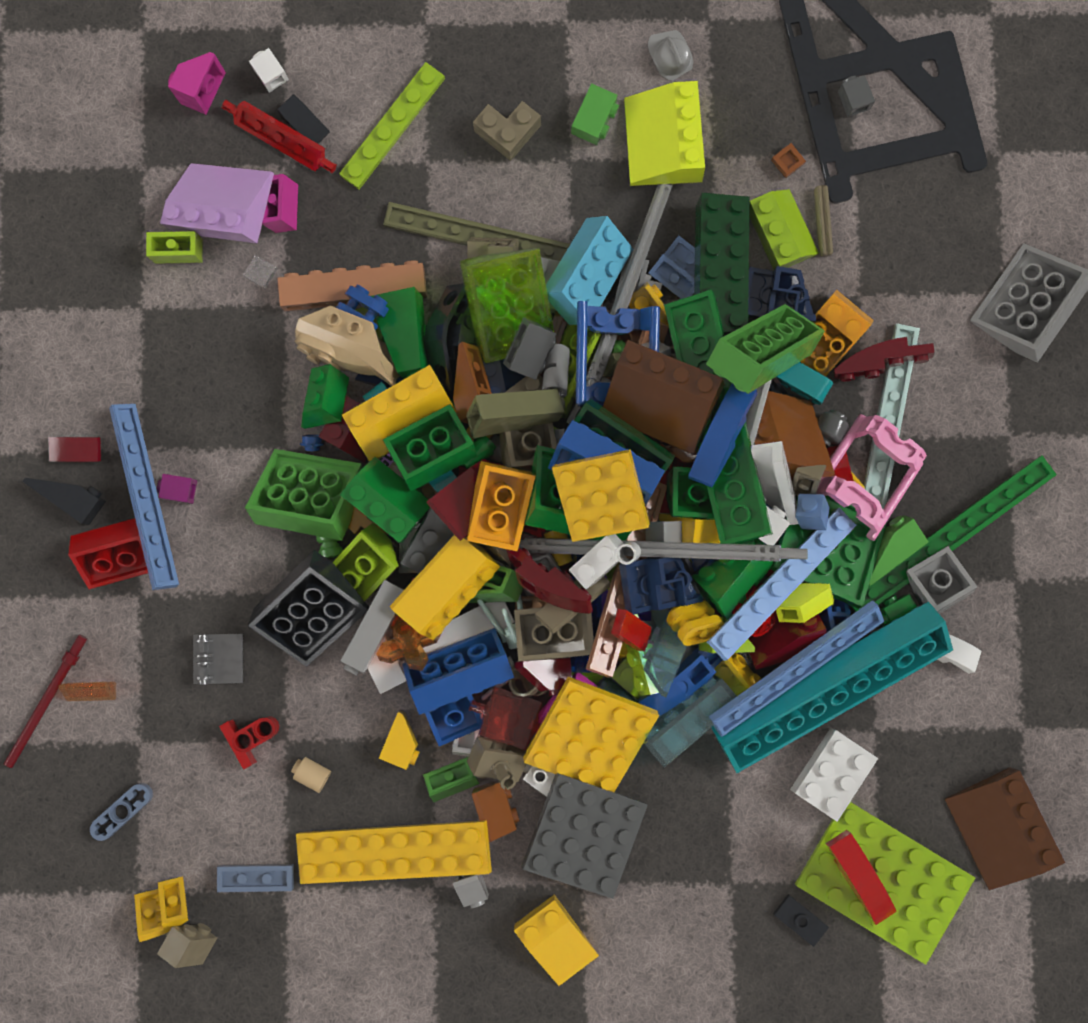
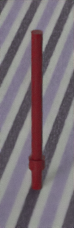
(69, 659)

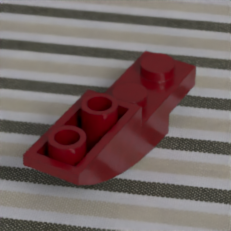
(872, 360)
(551, 585)

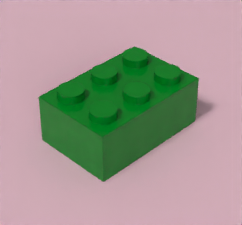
(430, 447)

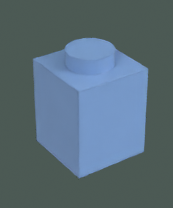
(812, 511)

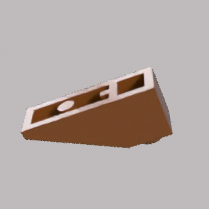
(469, 379)

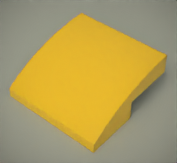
(161, 909)

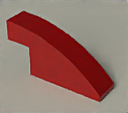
(861, 876)

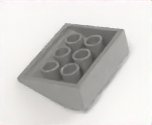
(1031, 301)

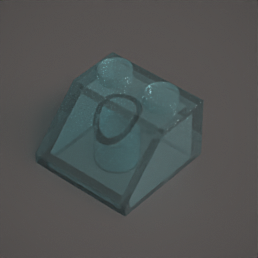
(663, 658)

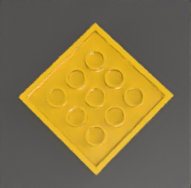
(590, 735)

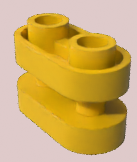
(694, 622)

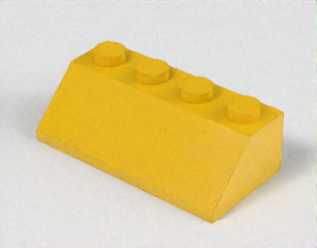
(395, 410)
(445, 586)

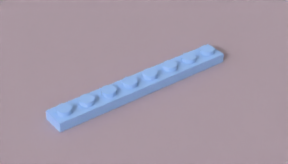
(779, 586)

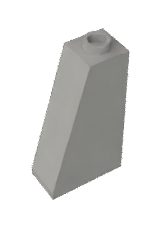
(371, 630)

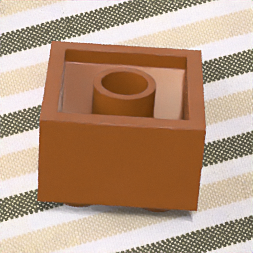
(494, 806)

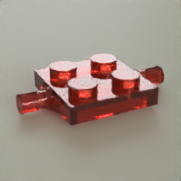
(508, 718)

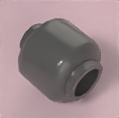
(833, 427)

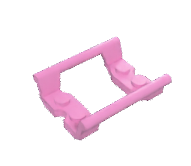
(850, 493)

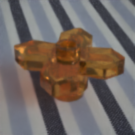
(406, 643)

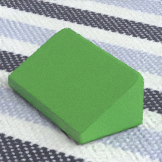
(450, 780)

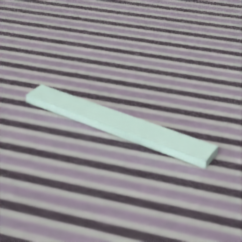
(892, 409)

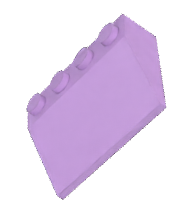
(219, 202)

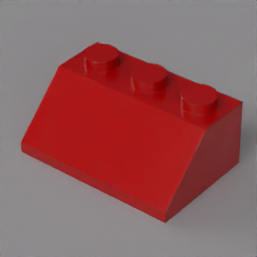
(108, 554)

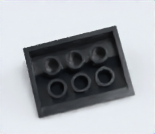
(308, 609)

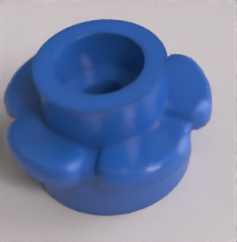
(311, 442)

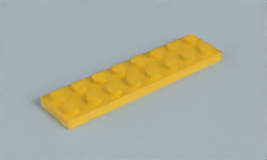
(394, 852)

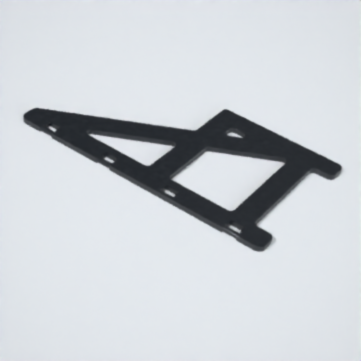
(943, 95)

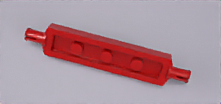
(279, 135)

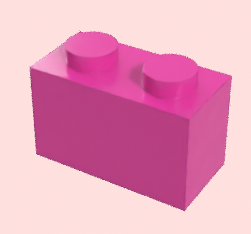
(281, 205)

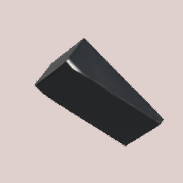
(302, 119)

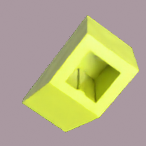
(805, 602)

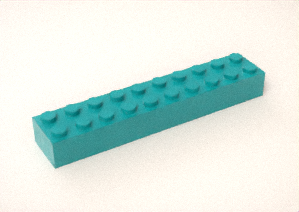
(840, 685)

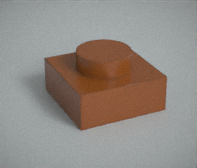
(788, 160)

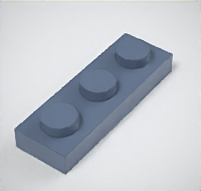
(255, 878)

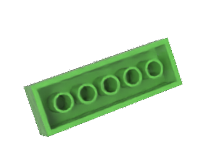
(764, 348)

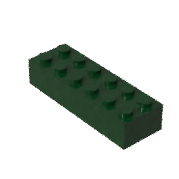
(723, 255)

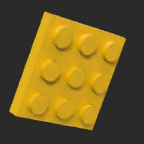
(601, 495)

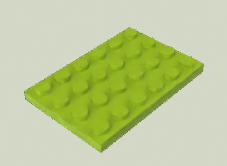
(916, 879)

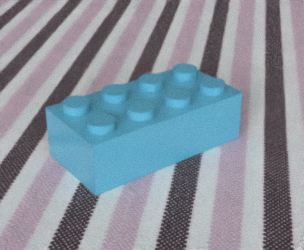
(588, 267)

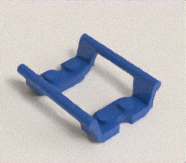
(602, 322)

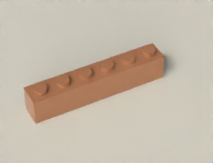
(329, 288)

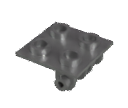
(217, 659)

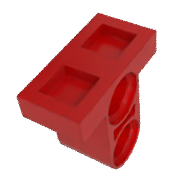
(255, 735)

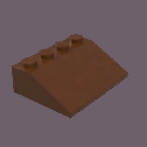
(663, 396)
(1004, 829)

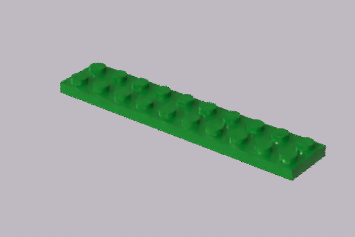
(737, 493)

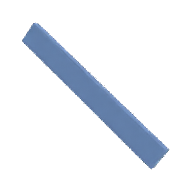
(144, 496)
(796, 668)

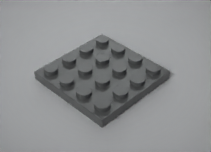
(584, 835)

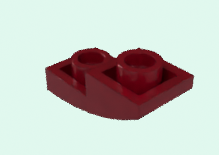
(74, 449)

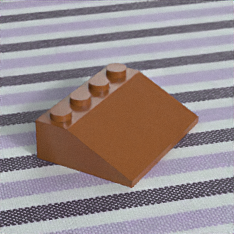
(797, 427)

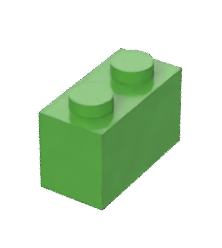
(594, 114)

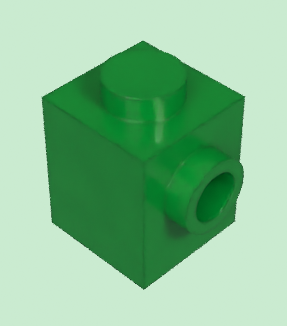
(896, 608)

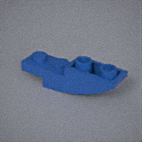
(690, 677)

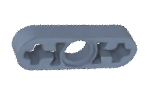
(112, 828)

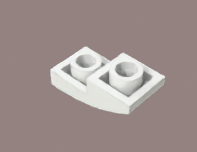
(963, 655)

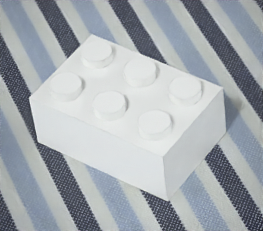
(834, 774)

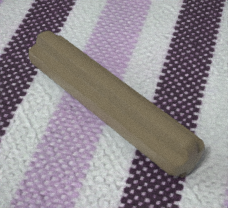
(823, 221)

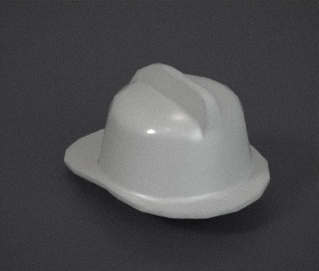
(670, 54)

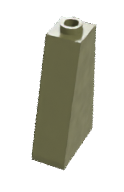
(513, 411)

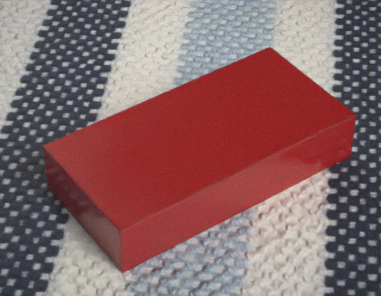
(631, 630)

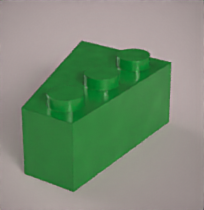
(728, 581)

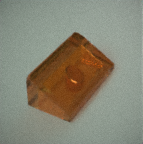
(89, 691)

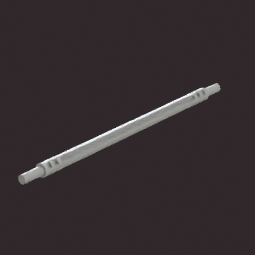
(630, 279)
(671, 549)

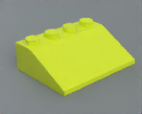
(665, 135)

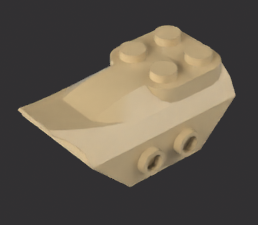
(345, 343)

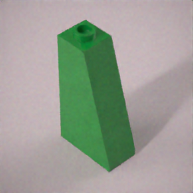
(404, 330)

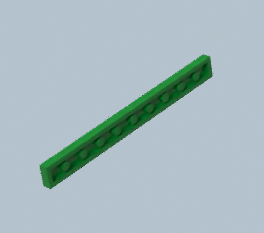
(965, 525)

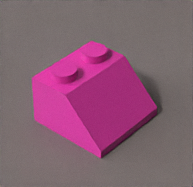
(197, 82)

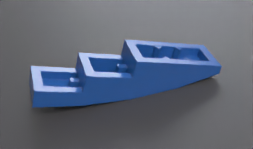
(721, 436)

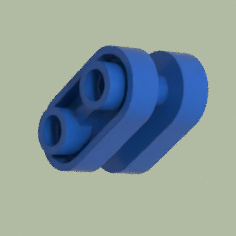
(359, 296)

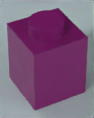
(177, 488)

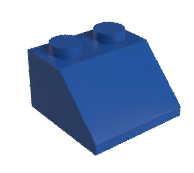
(453, 720)

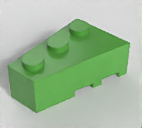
(500, 588)

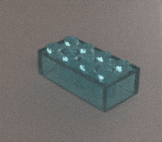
(688, 721)

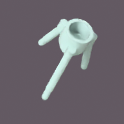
(510, 631)

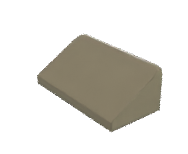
(807, 479)

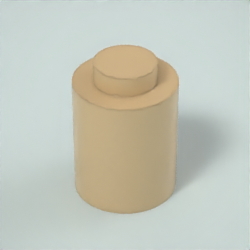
(310, 774)

